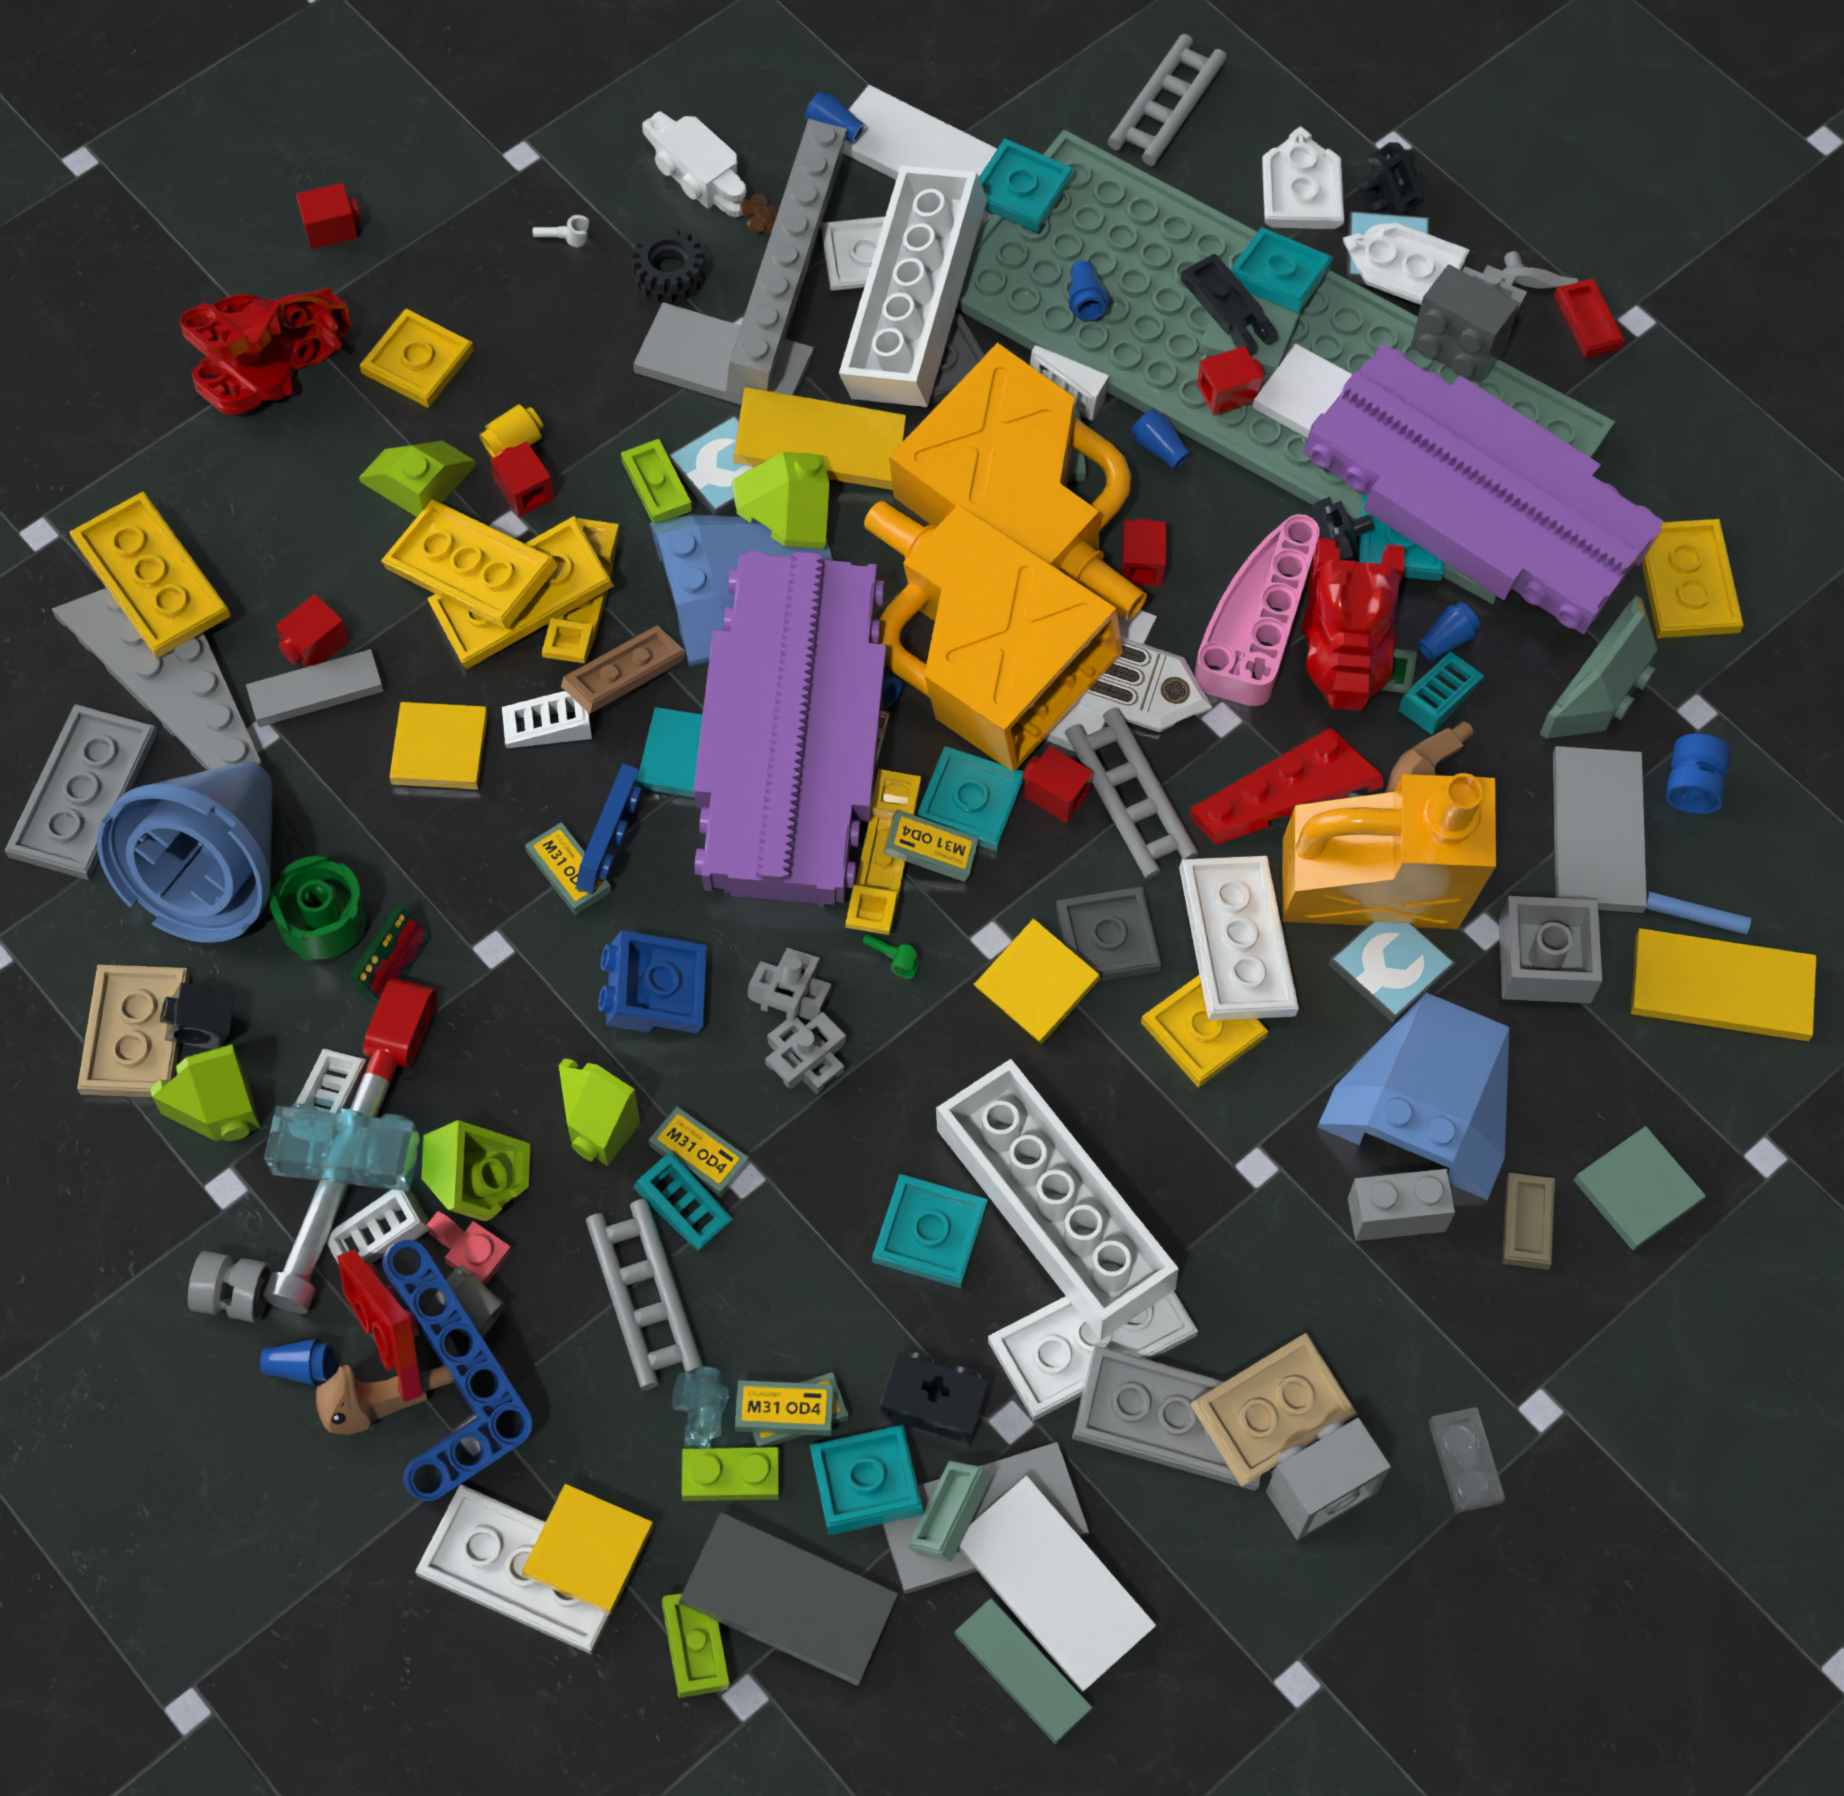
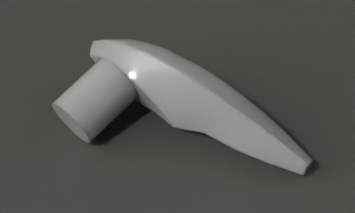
(1533, 277)

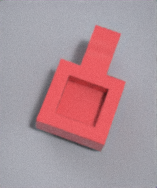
(474, 1248)

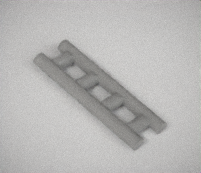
(1171, 118)
(1127, 817)
(633, 1320)

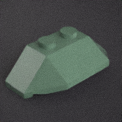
(1607, 678)

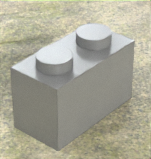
(1400, 1204)

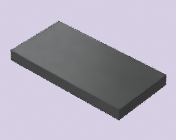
(788, 1598)

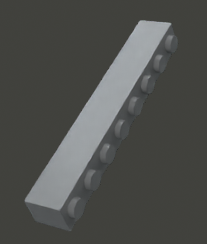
(786, 258)

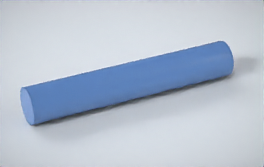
(1698, 913)

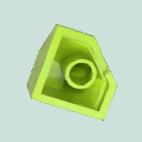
(417, 474)
(787, 497)
(209, 1096)
(598, 1110)
(474, 1168)

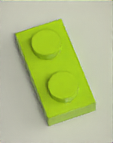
(656, 481)
(730, 1474)
(694, 1649)

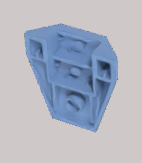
(698, 564)
(1432, 1090)

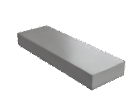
(314, 688)

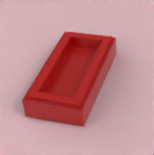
(1589, 318)

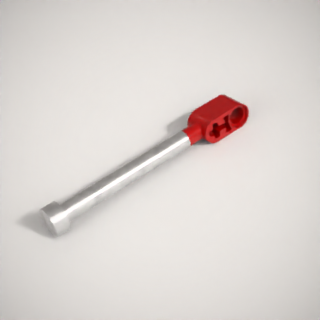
(389, 1041)

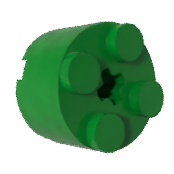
(318, 908)

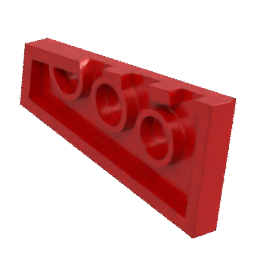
(1307, 774)

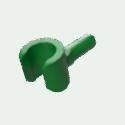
(904, 956)

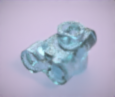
(704, 1401)

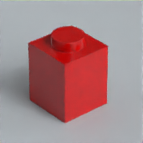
(328, 215)
(1229, 380)
(522, 479)
(1143, 552)
(311, 633)
(1057, 783)

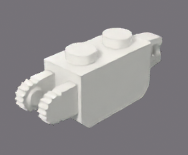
(697, 161)

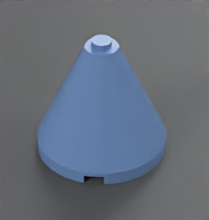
(194, 850)

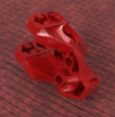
(260, 344)
(1351, 623)

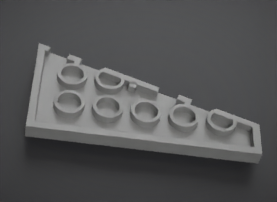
(178, 687)

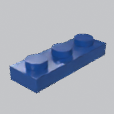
(609, 829)

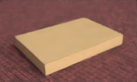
(124, 1034)
(1272, 1408)

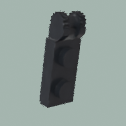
(1228, 302)

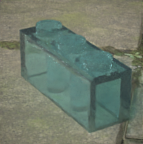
(342, 1147)

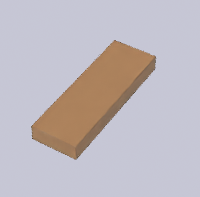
(623, 669)

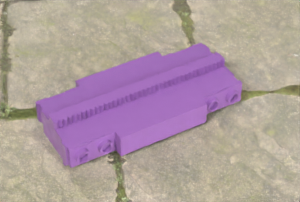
(1482, 487)
(790, 728)

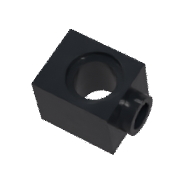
(197, 1016)

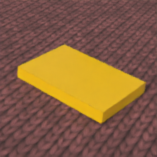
(1691, 581)

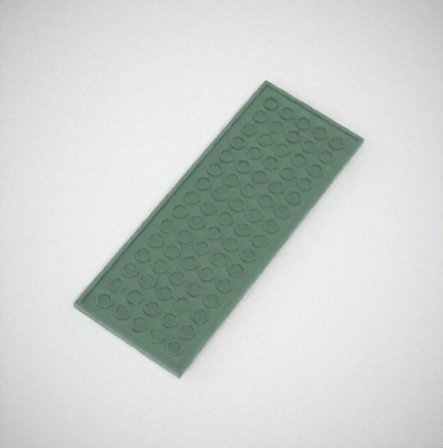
(1152, 328)

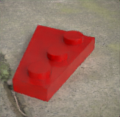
(383, 1316)

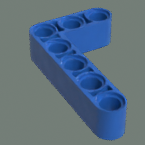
(461, 1371)

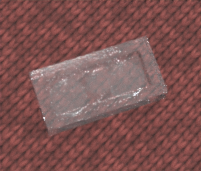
(1466, 1460)

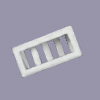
(1079, 380)
(563, 731)
(347, 1088)
(370, 1216)

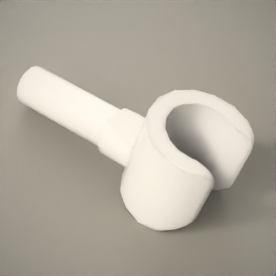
(574, 232)

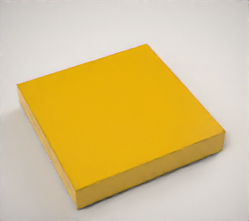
(417, 358)
(438, 745)
(1037, 981)
(1192, 1041)
(587, 1549)

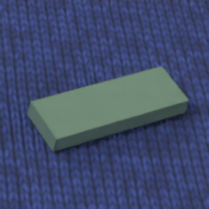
(1023, 1671)

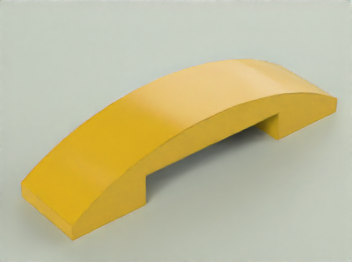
(574, 633)
(881, 875)

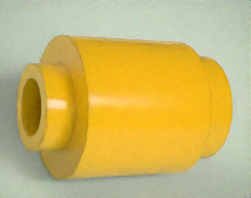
(512, 430)

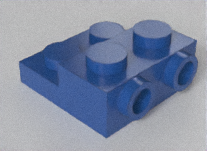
(653, 983)

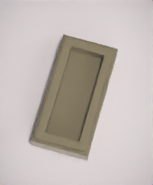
(1528, 1221)

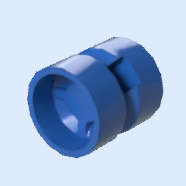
(1698, 774)

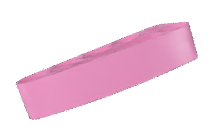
(1246, 616)

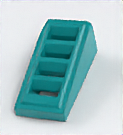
(1424, 713)
(682, 1178)

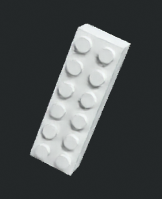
(913, 286)
(1056, 1199)

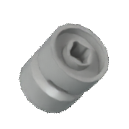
(213, 1285)

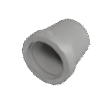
(476, 1299)

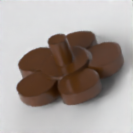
(761, 215)

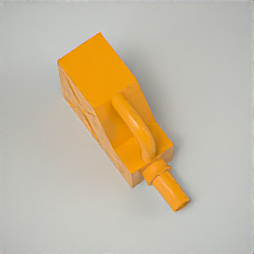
(1006, 456)
(1008, 635)
(1392, 854)

